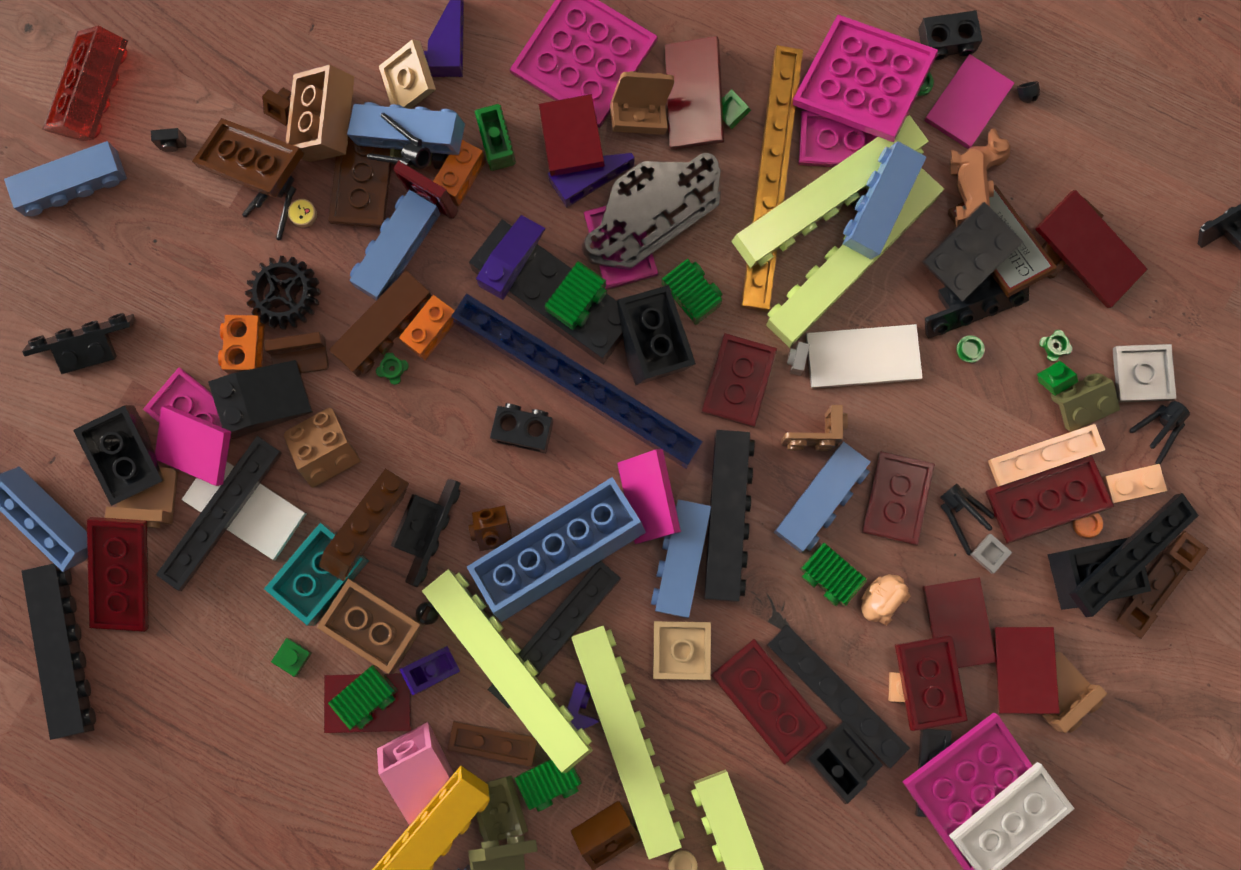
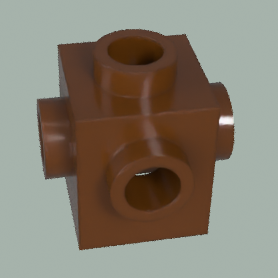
(490, 528)

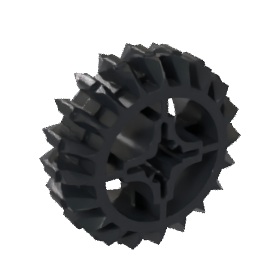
(273, 298)

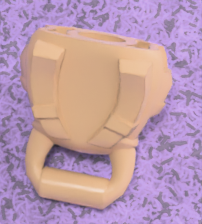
(884, 598)

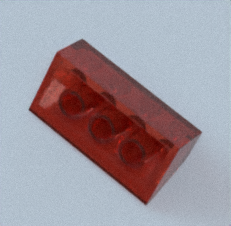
(86, 84)

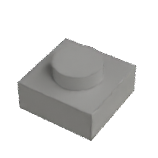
(797, 358)
(991, 553)

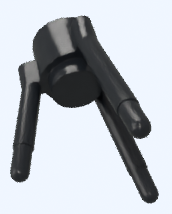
(412, 153)
(257, 202)
(1172, 419)
(956, 499)

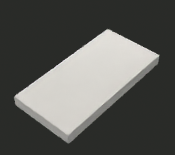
(864, 356)
(264, 520)
(1012, 820)

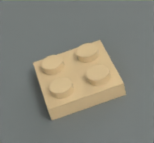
(407, 76)
(682, 650)

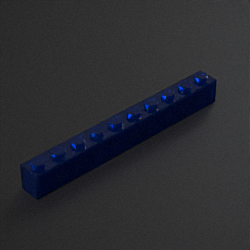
(576, 381)

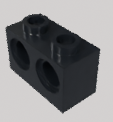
(948, 29)
(520, 435)

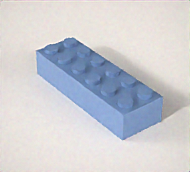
(556, 549)

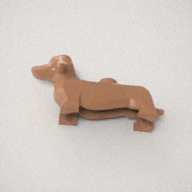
(972, 172)

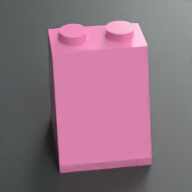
(413, 769)

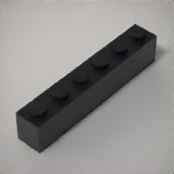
(727, 516)
(58, 651)

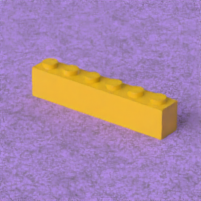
(438, 824)

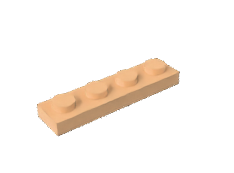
(1046, 455)

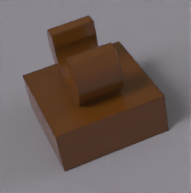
(277, 105)

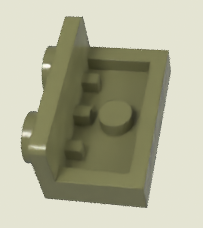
(1087, 401)
(503, 814)
(501, 857)

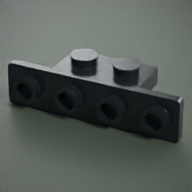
(1227, 224)
(982, 302)
(83, 346)
(422, 527)

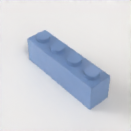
(438, 130)
(65, 179)
(884, 199)
(395, 245)
(822, 497)
(42, 519)
(682, 560)

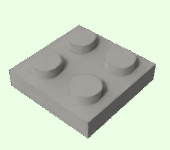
(1144, 373)

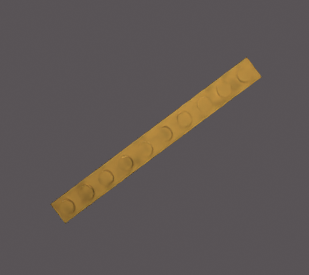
(773, 165)

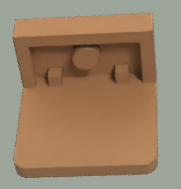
(641, 102)
(835, 424)
(320, 447)
(152, 504)
(1074, 695)

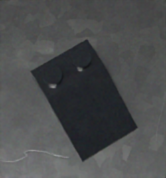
(653, 335)
(260, 398)
(120, 453)
(1075, 565)

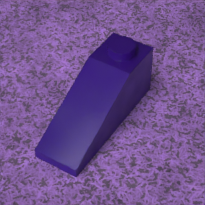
(446, 42)
(577, 185)
(509, 257)

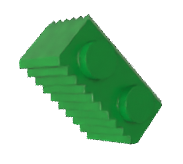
(495, 137)
(692, 291)
(576, 296)
(832, 575)
(363, 697)
(545, 783)

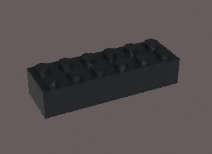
(537, 284)

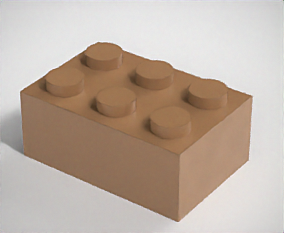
(320, 112)
(370, 626)

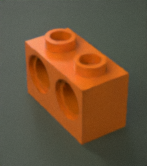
(460, 171)
(428, 327)
(250, 343)

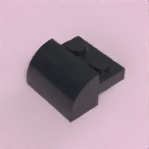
(843, 762)

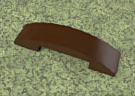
(1163, 577)

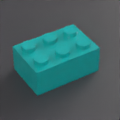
(304, 585)

